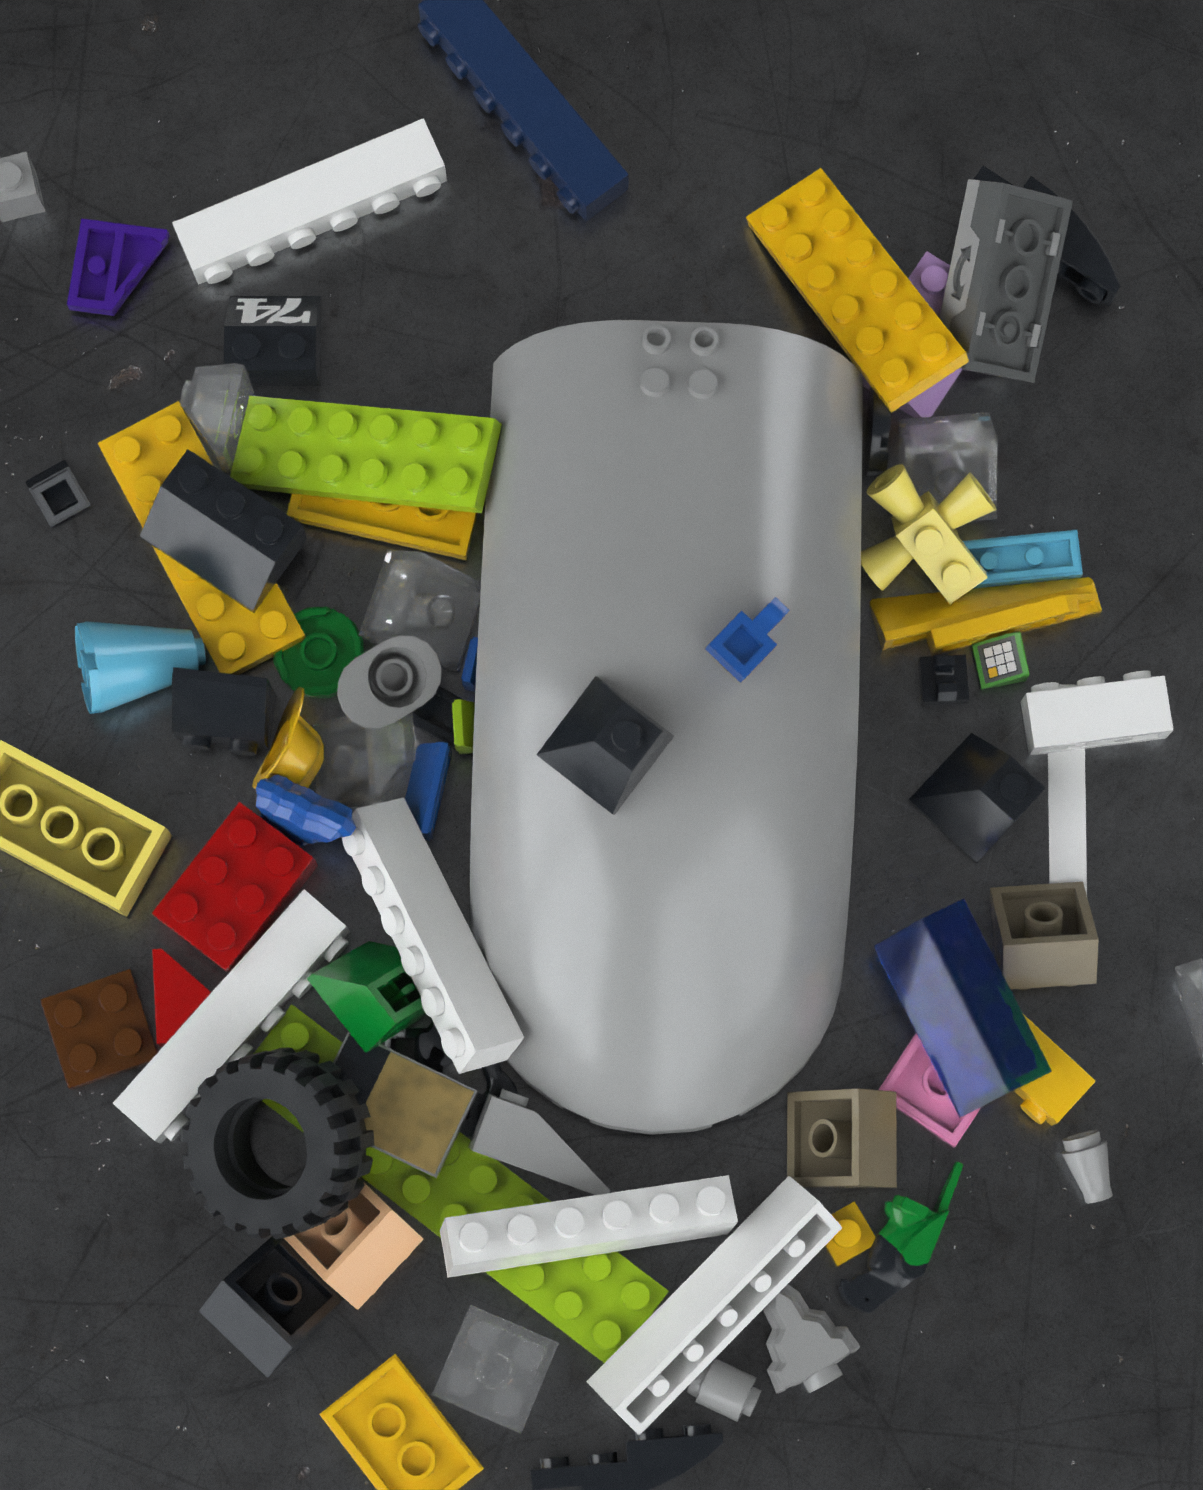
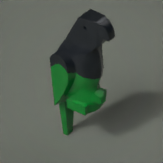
(900, 1248)

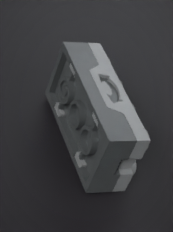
(1004, 276)

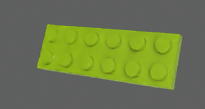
(366, 453)

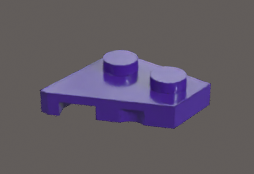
(111, 264)

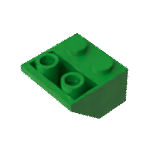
(370, 993)

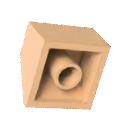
(358, 1246)

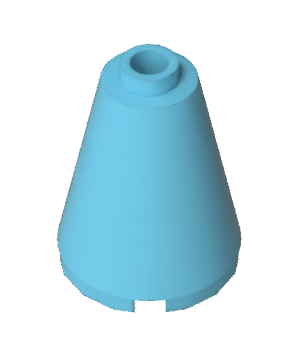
(131, 660)

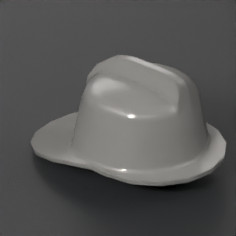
(389, 681)

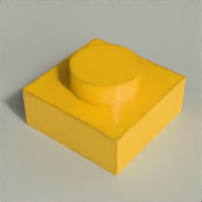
(852, 1238)

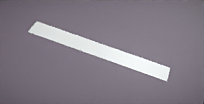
(1067, 815)

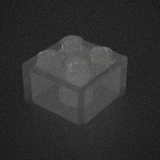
(495, 1369)

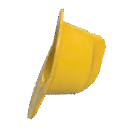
(296, 747)

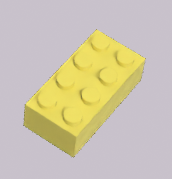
(75, 831)

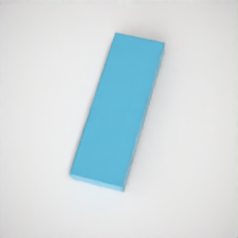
(1028, 558)

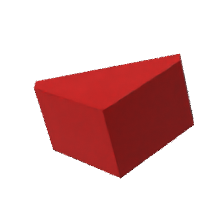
(175, 995)

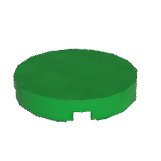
(323, 660)

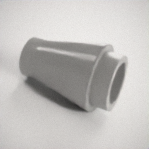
(1089, 1164)

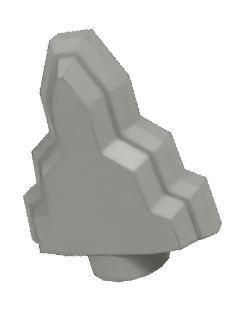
(804, 1343)

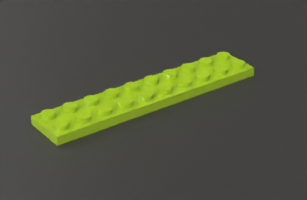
(589, 1297)

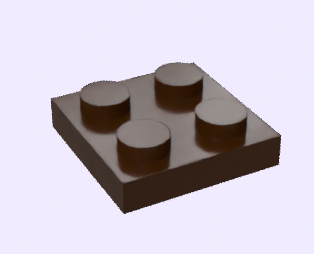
(100, 1029)

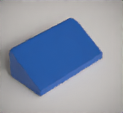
(428, 784)

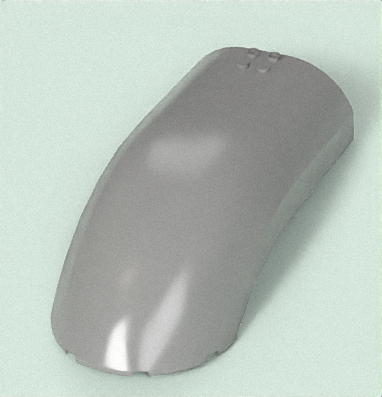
(630, 513)

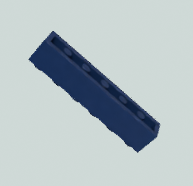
(526, 103)

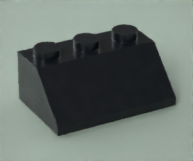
(222, 531)

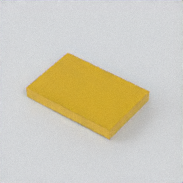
(400, 1433)

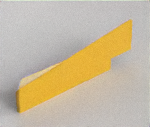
(980, 613)

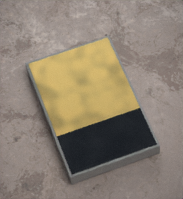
(410, 1105)

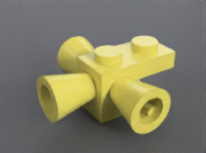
(927, 533)

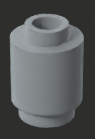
(725, 1390)

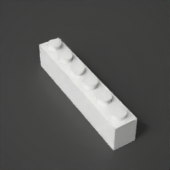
(311, 202)
(432, 936)
(234, 1015)
(587, 1226)
(714, 1304)

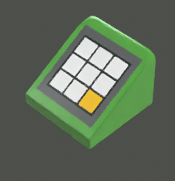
(1000, 661)

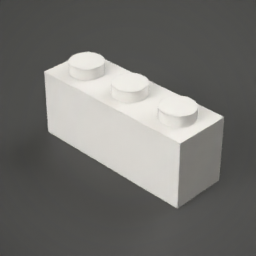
(1096, 713)

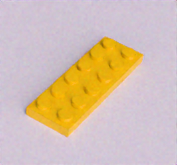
(857, 290)
(232, 634)

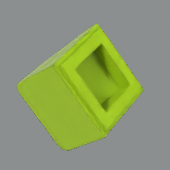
(463, 725)

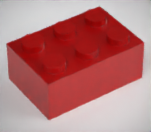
(235, 888)

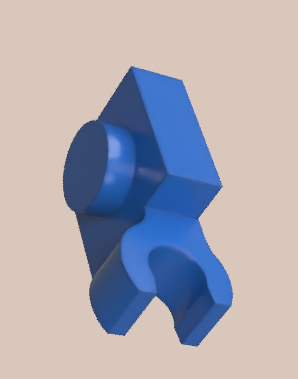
(745, 641)

